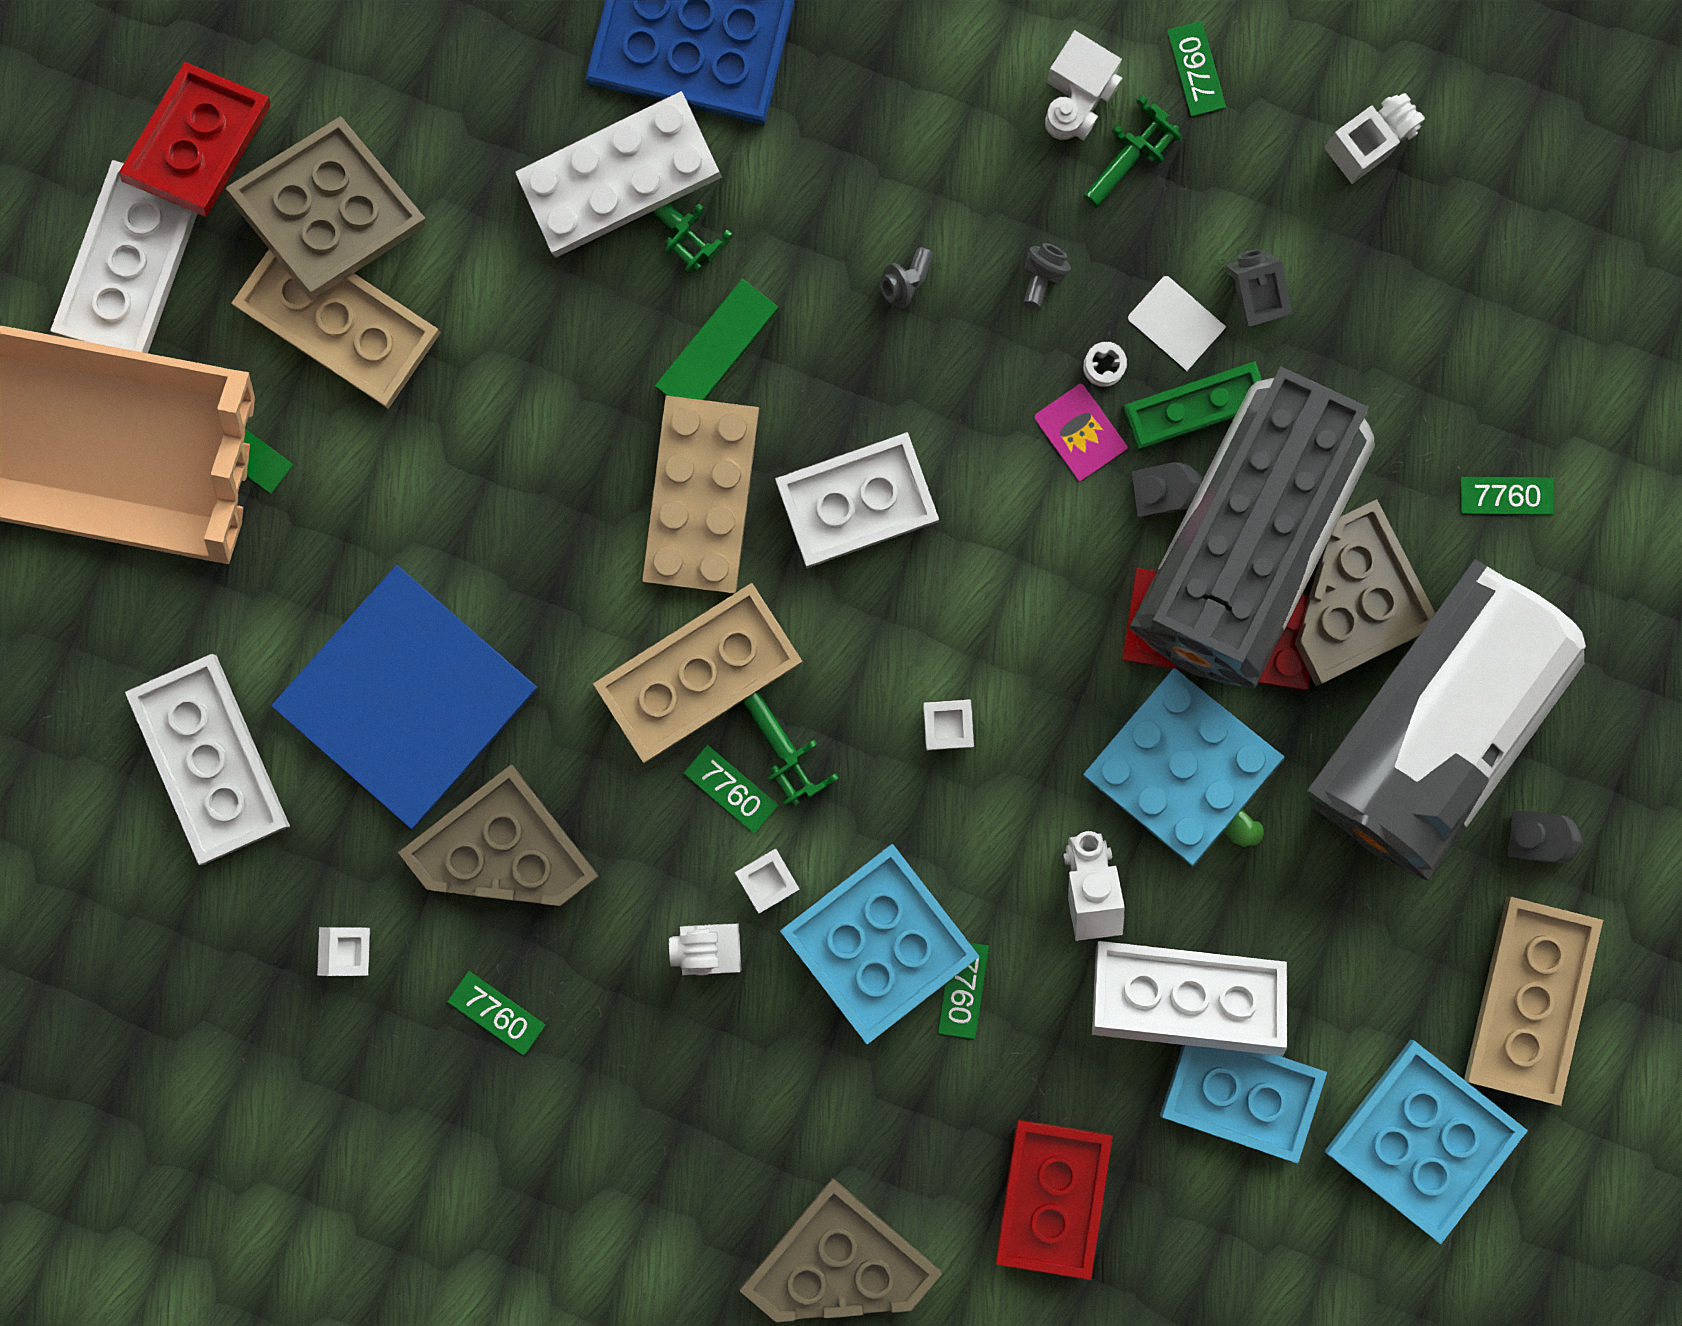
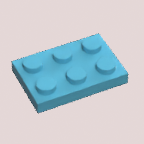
(1245, 1098)

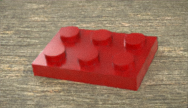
(195, 139)
(1053, 1199)

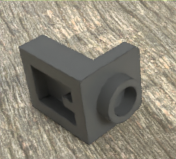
(1260, 287)

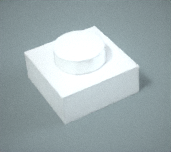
(948, 725)
(767, 880)
(343, 951)

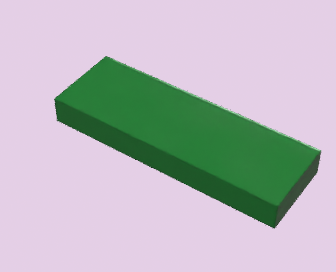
(718, 344)
(1189, 406)

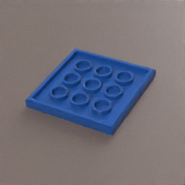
(711, 50)
(404, 697)

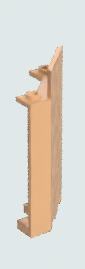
(122, 444)

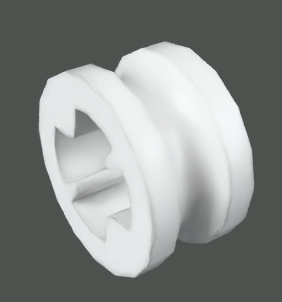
(1101, 350)

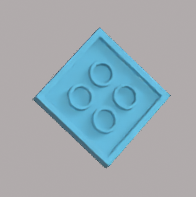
(1183, 767)
(879, 943)
(1425, 1141)

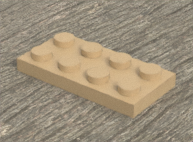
(345, 329)
(700, 494)
(698, 673)
(1533, 1000)

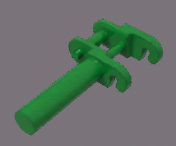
(1132, 150)
(682, 225)
(784, 750)

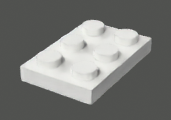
(857, 500)

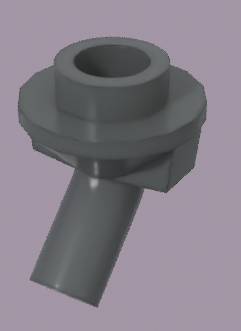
(1046, 264)
(900, 284)

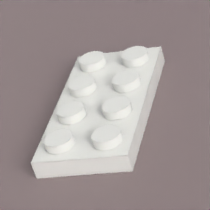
(618, 174)
(124, 267)
(207, 759)
(1190, 998)

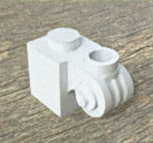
(1085, 75)
(1373, 136)
(1093, 888)
(706, 949)

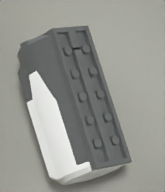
(1255, 529)
(1449, 721)

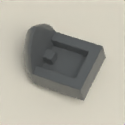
(1165, 488)
(1543, 837)

